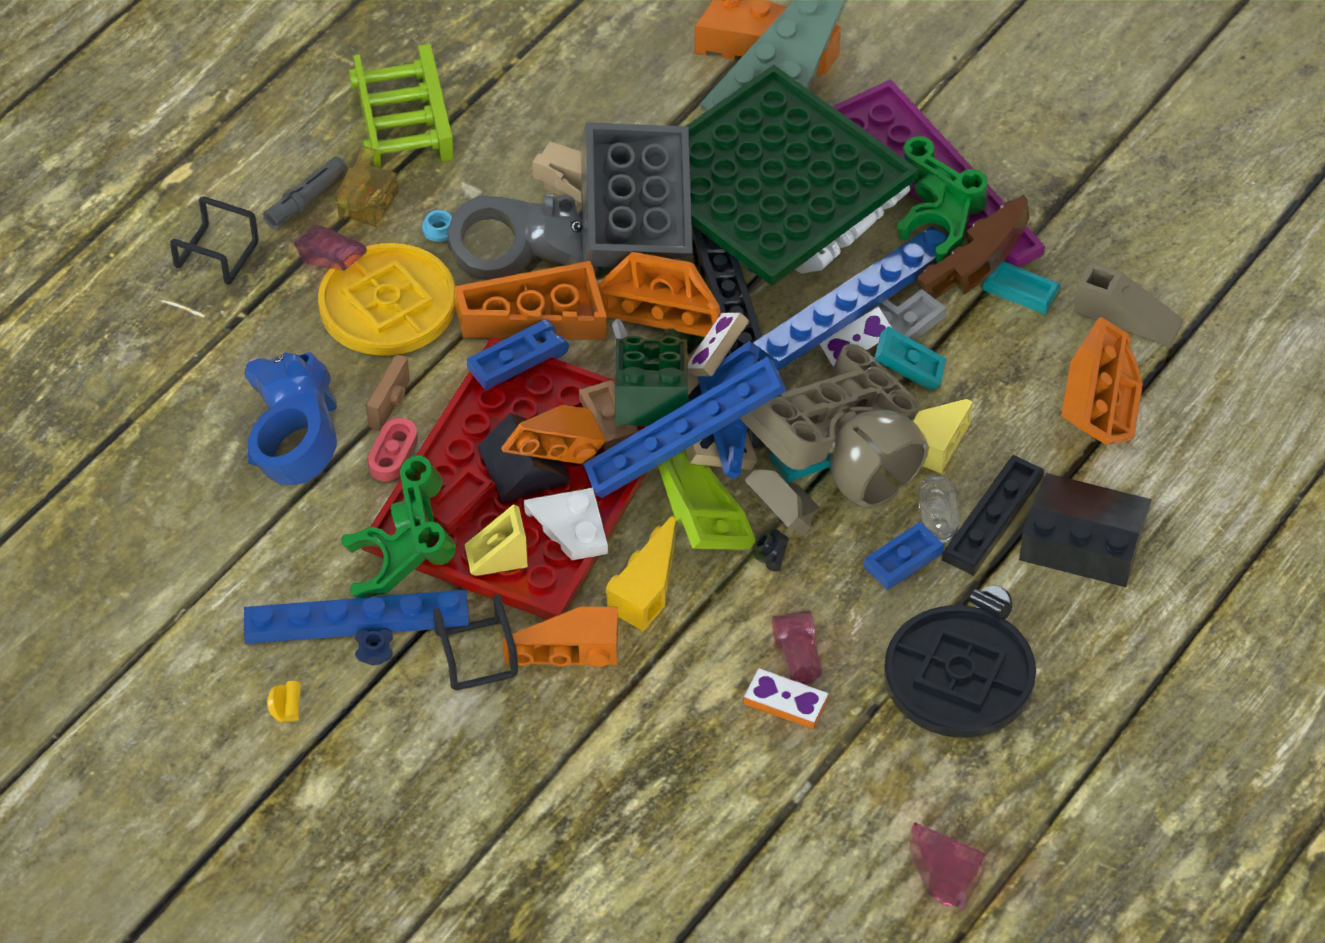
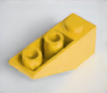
(644, 583)

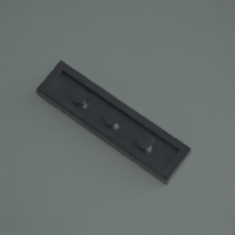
(993, 515)

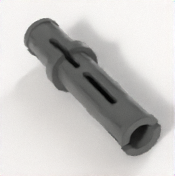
(295, 200)

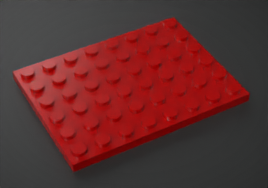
(551, 577)

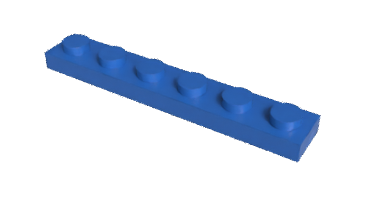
(684, 427)
(352, 615)

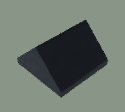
(515, 473)

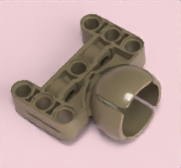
(857, 418)

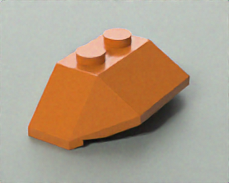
(659, 294)
(1104, 385)

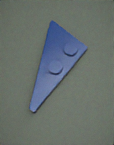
(731, 438)

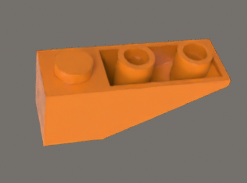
(559, 435)
(571, 638)

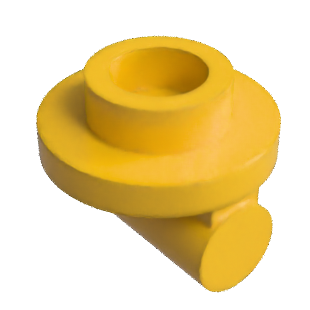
(285, 702)

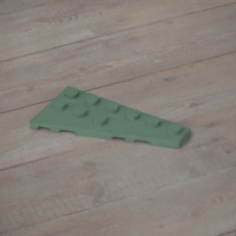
(790, 43)

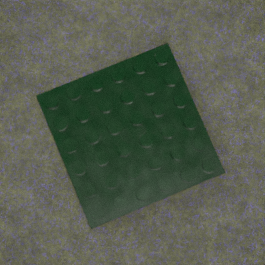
(784, 174)

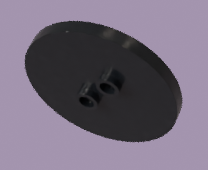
(959, 671)

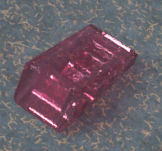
(328, 248)

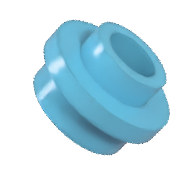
(436, 225)

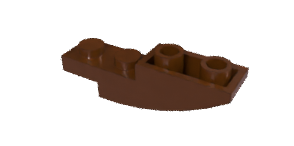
(988, 247)

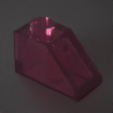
(946, 866)

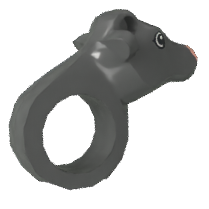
(540, 230)

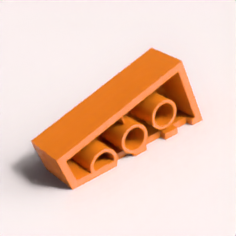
(736, 25)
(513, 303)

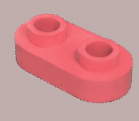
(389, 451)

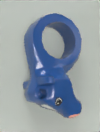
(296, 399)

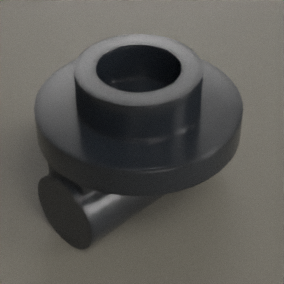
(771, 548)
(993, 599)

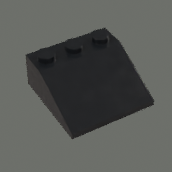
(1084, 529)

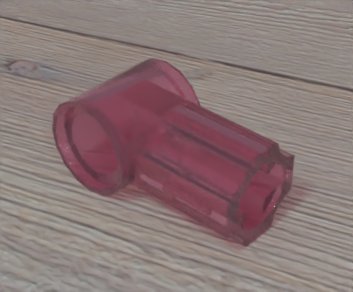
(797, 638)

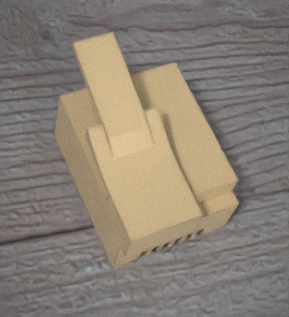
(559, 170)

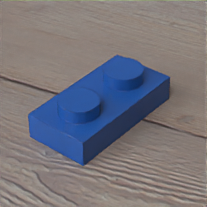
(903, 555)

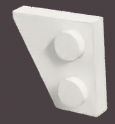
(571, 521)

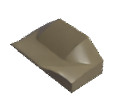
(784, 499)

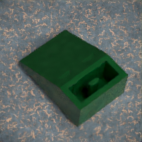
(649, 379)

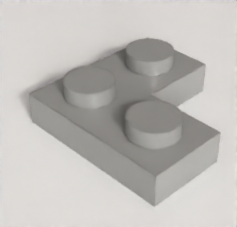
(914, 315)

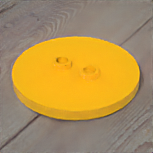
(388, 300)

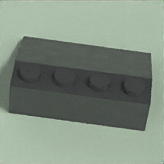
(635, 192)

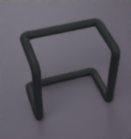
(191, 246)
(500, 616)

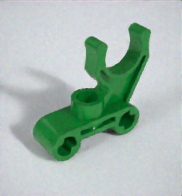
(946, 194)
(413, 534)

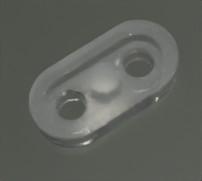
(939, 511)

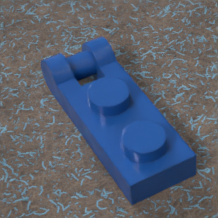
(517, 354)

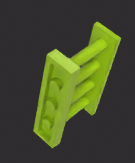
(428, 91)

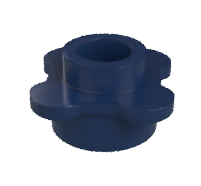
(374, 654)

